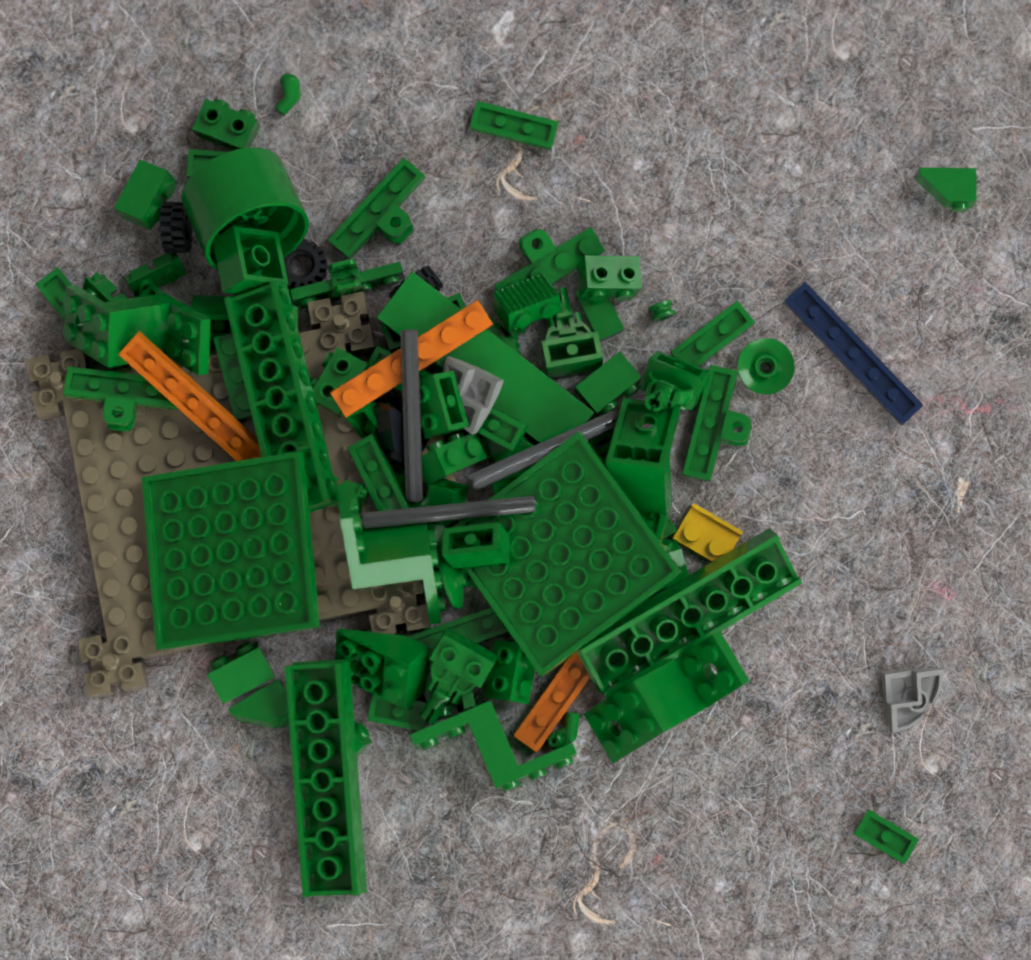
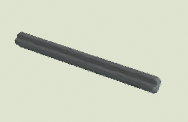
(411, 415)
(534, 454)
(448, 512)

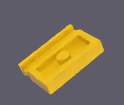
(706, 534)

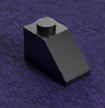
(391, 431)

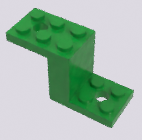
(107, 327)
(642, 459)
(390, 554)
(666, 697)
(493, 746)

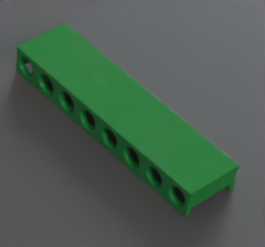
(280, 385)
(526, 390)
(687, 611)
(327, 778)

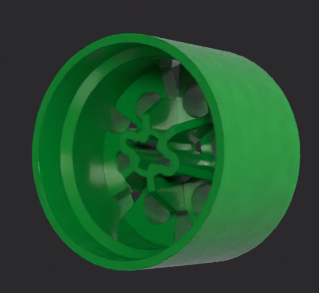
(244, 191)

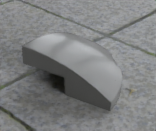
(477, 391)
(908, 694)

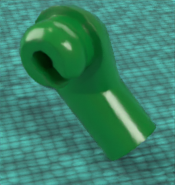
(291, 92)
(567, 733)

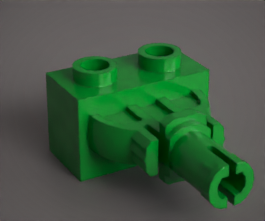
(569, 346)
(672, 381)
(457, 667)

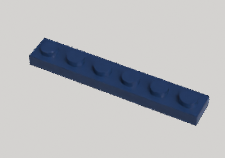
(853, 353)

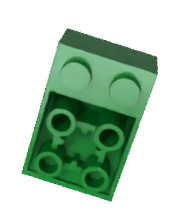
(384, 664)

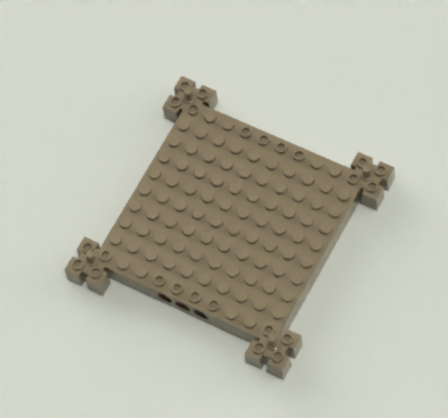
(165, 441)

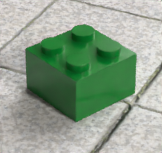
(248, 259)

